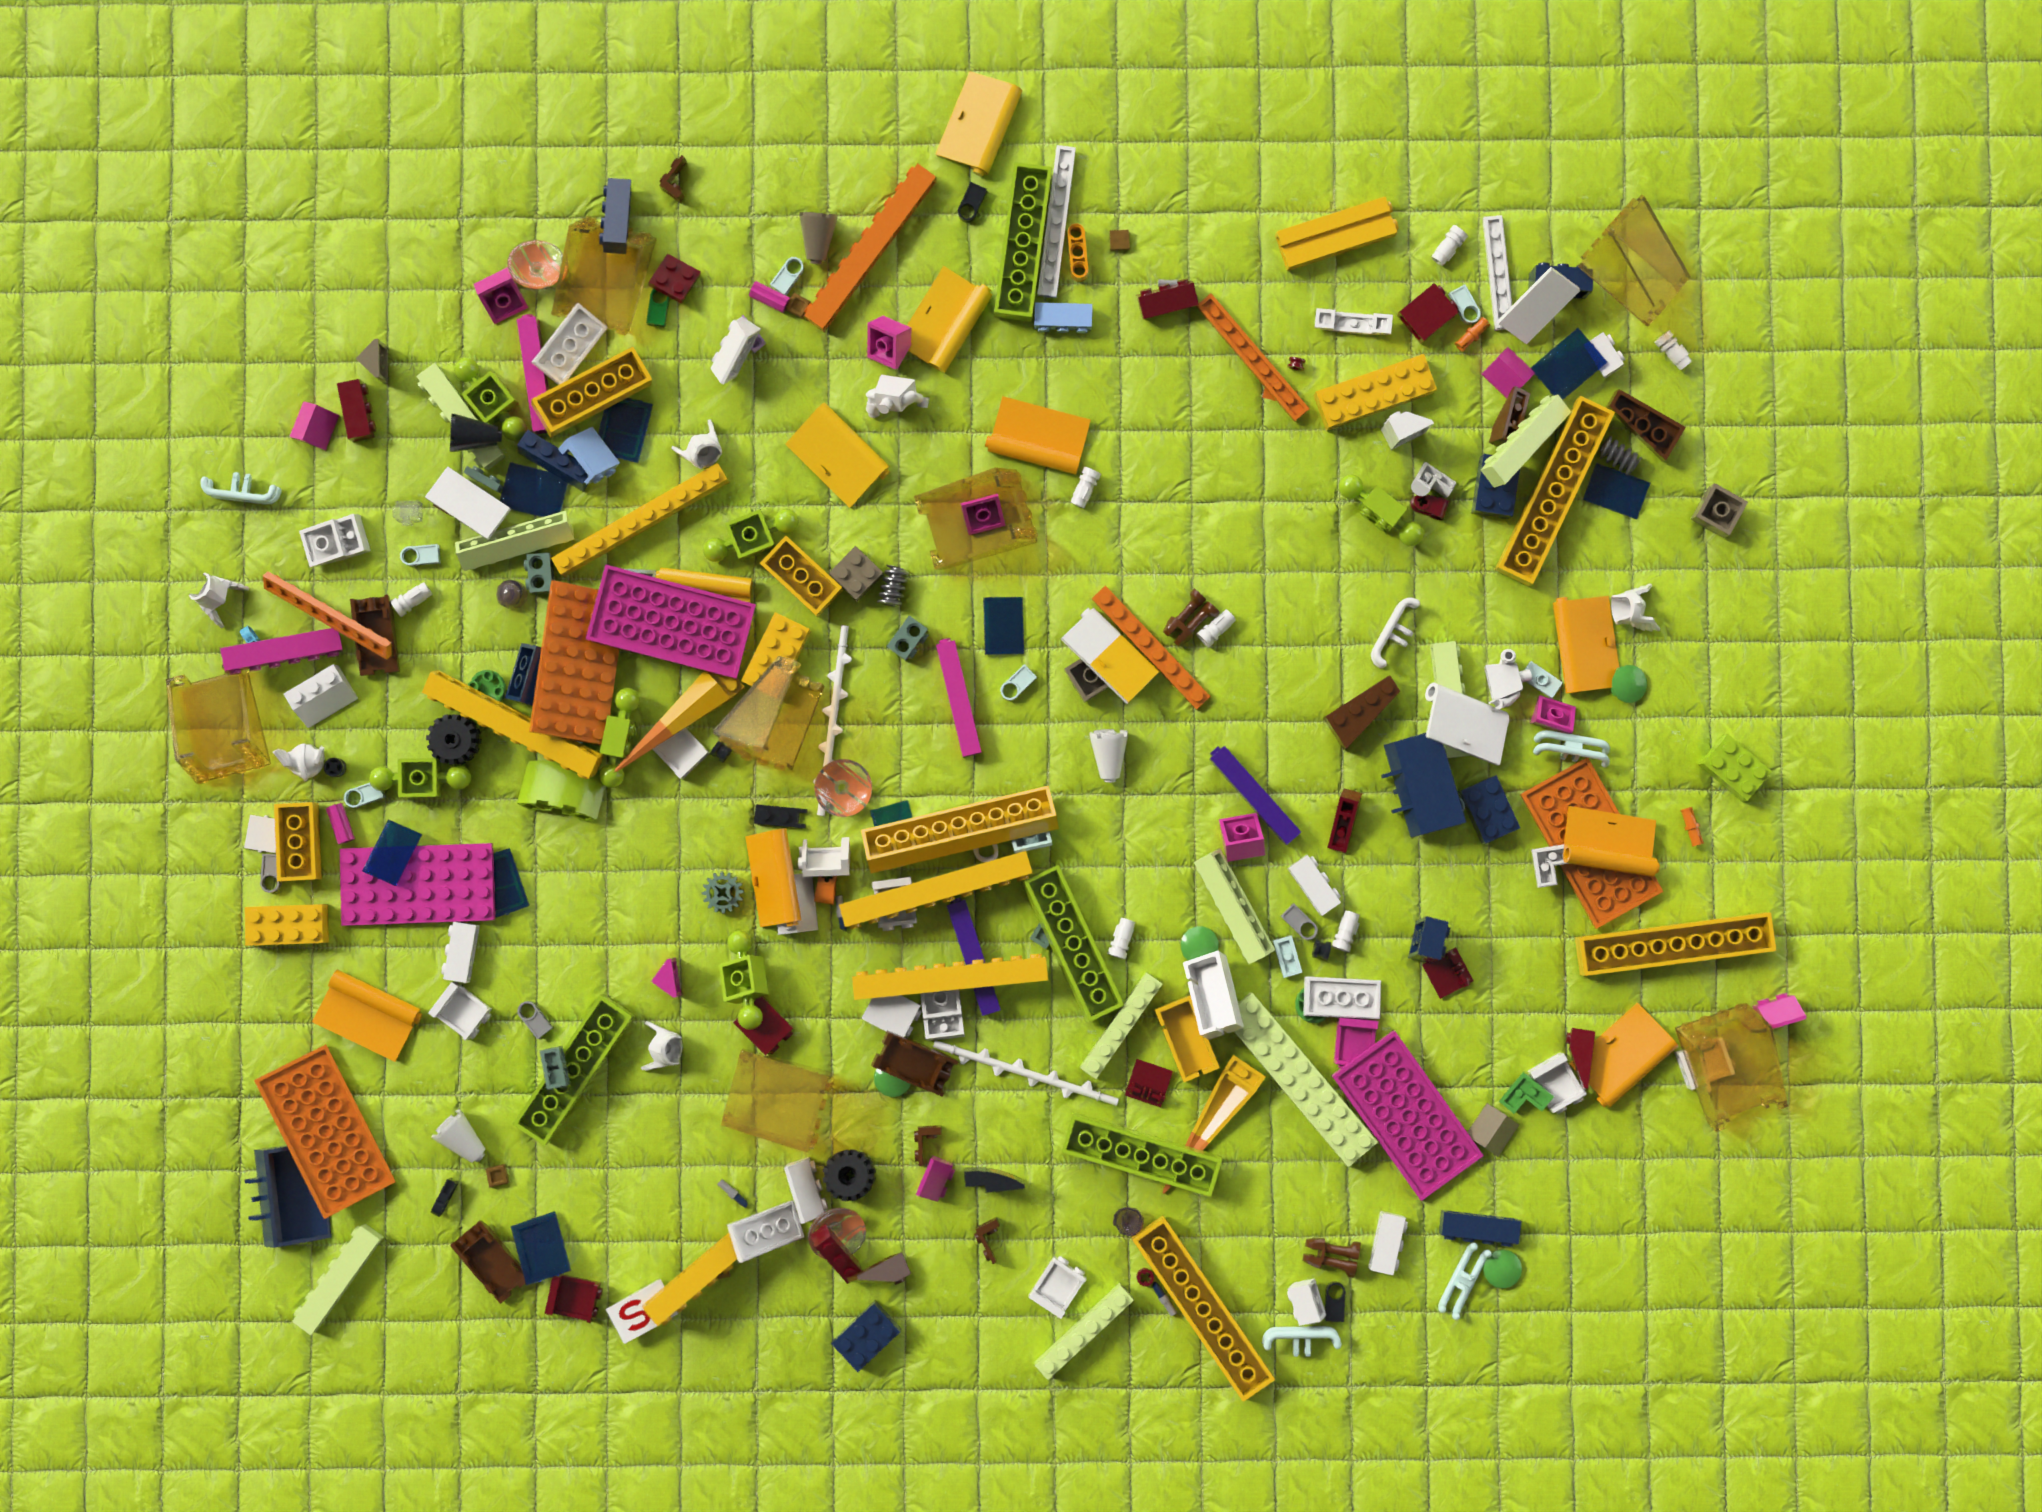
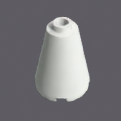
(1109, 752)
(460, 1137)

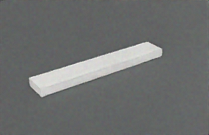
(1497, 267)

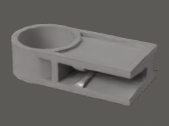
(269, 869)
(1296, 919)
(537, 1023)

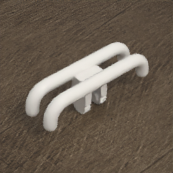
(1387, 631)

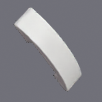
(1353, 323)

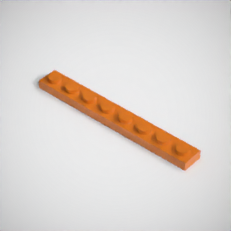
(1252, 357)
(327, 615)
(1150, 647)

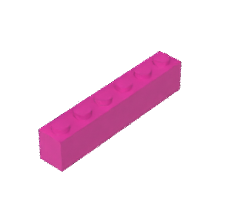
(281, 650)

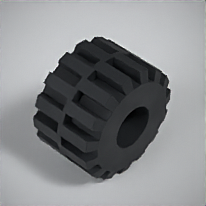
(465, 739)
(839, 1183)

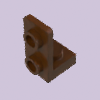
(666, 180)
(931, 1132)
(988, 1227)

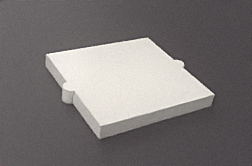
(261, 834)

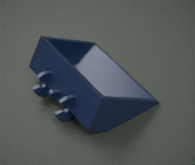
(1424, 784)
(285, 1200)

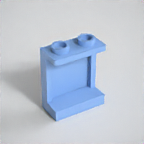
(591, 454)

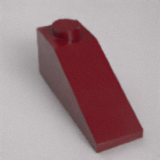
(1344, 820)
(1581, 1051)

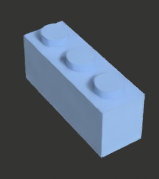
(1063, 317)

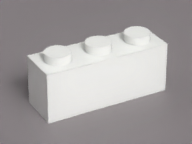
(1314, 884)
(460, 952)
(1387, 1243)

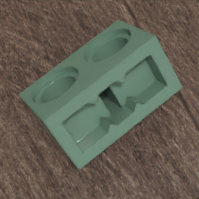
(545, 572)
(903, 636)
(554, 1067)

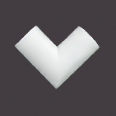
(1430, 477)
(1544, 862)

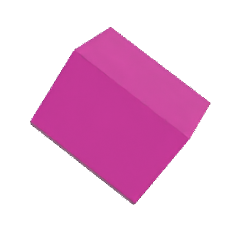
(1507, 372)
(314, 425)
(983, 514)
(1554, 715)
(668, 978)

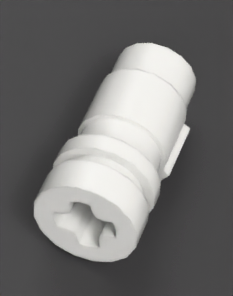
(1448, 247)
(1674, 351)
(1084, 488)
(411, 598)
(1216, 628)
(1347, 928)
(1122, 937)

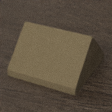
(375, 360)
(1492, 1129)

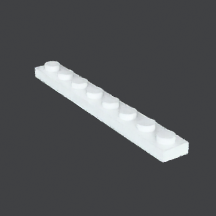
(1056, 221)

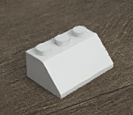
(734, 349)
(1404, 427)
(321, 695)
(807, 907)
(805, 1189)

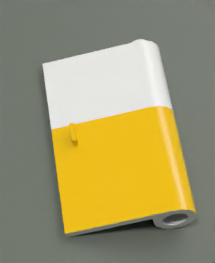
(1109, 655)

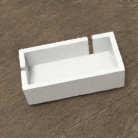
(1214, 995)

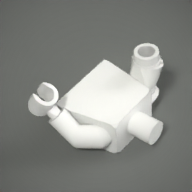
(893, 395)
(1505, 680)

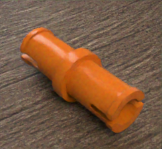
(1472, 334)
(1692, 826)

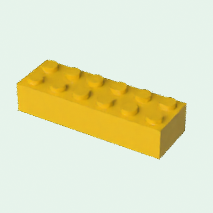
(591, 392)
(1375, 392)
(691, 1281)

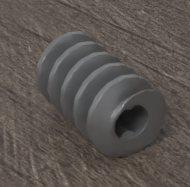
(1619, 456)
(893, 586)

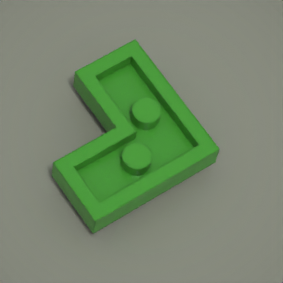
(1526, 1088)

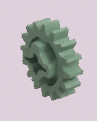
(716, 899)

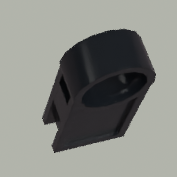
(974, 198)
(444, 1197)
(1334, 1307)

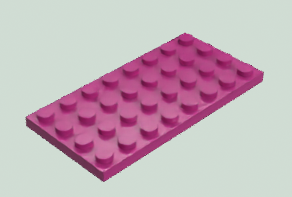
(670, 621)
(436, 886)
(1407, 1115)

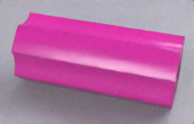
(769, 296)
(340, 823)

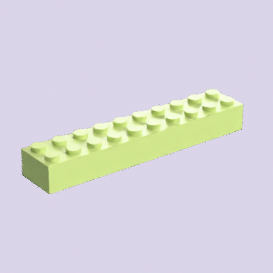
(1302, 1082)

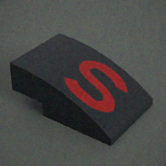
(993, 1179)

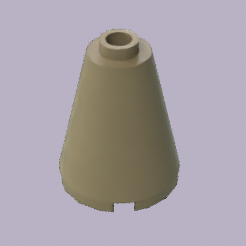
(817, 234)

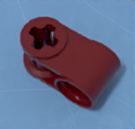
(1433, 506)

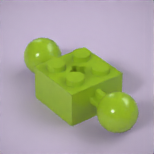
(477, 397)
(1381, 509)
(716, 548)
(618, 737)
(409, 769)
(744, 979)

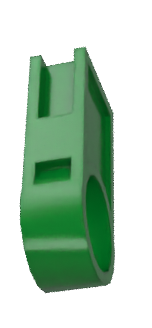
(657, 312)

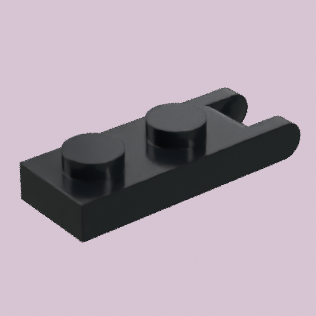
(778, 816)

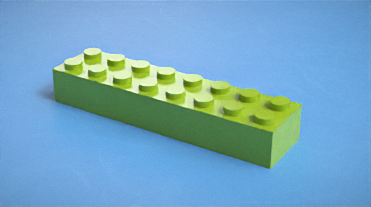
(1023, 241)
(1072, 943)
(583, 1058)
(1142, 1154)

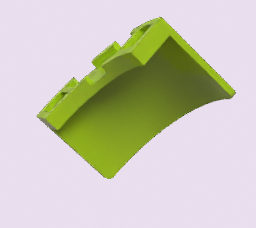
(551, 786)

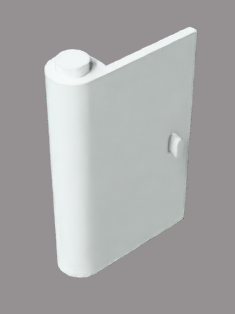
(1463, 718)

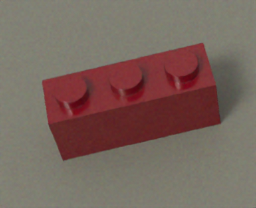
(1167, 298)
(356, 410)
(835, 1252)

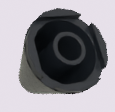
(472, 434)

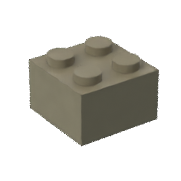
(1719, 510)
(856, 574)
(1085, 680)

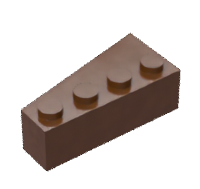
(1647, 424)
(1355, 715)

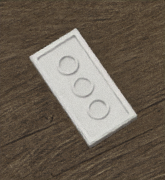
(1538, 305)
(569, 344)
(467, 503)
(1342, 997)
(765, 1231)

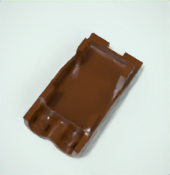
(378, 616)
(914, 1063)
(489, 1261)

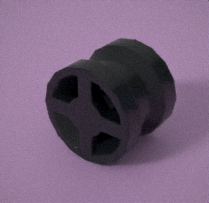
(721, 751)
(331, 766)
(1321, 949)

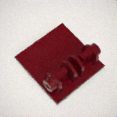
(1448, 973)
(1148, 1083)

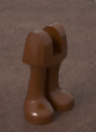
(1196, 601)
(1320, 1259)

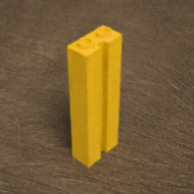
(1336, 233)

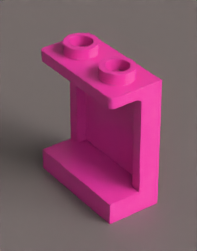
(1353, 1038)

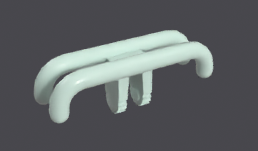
(244, 496)
(1572, 746)
(1463, 1280)
(1301, 1332)

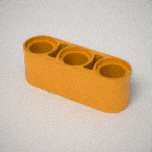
(1077, 243)

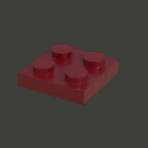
(674, 278)

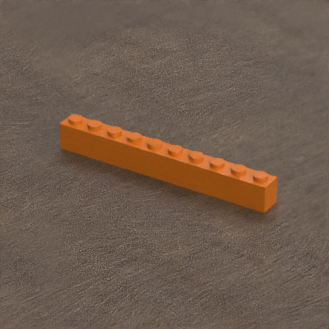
(870, 248)

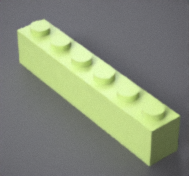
(449, 401)
(1525, 441)
(515, 541)
(1448, 673)
(1234, 906)
(1120, 1025)
(337, 1279)
(1083, 1331)

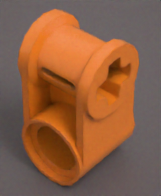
(825, 890)

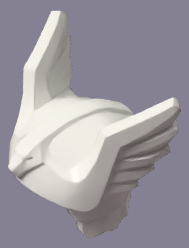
(702, 449)
(214, 594)
(1630, 608)
(303, 760)
(664, 1048)

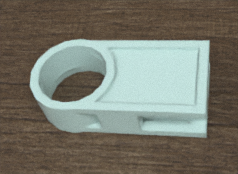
(784, 279)
(1464, 300)
(425, 554)
(1021, 680)
(367, 793)

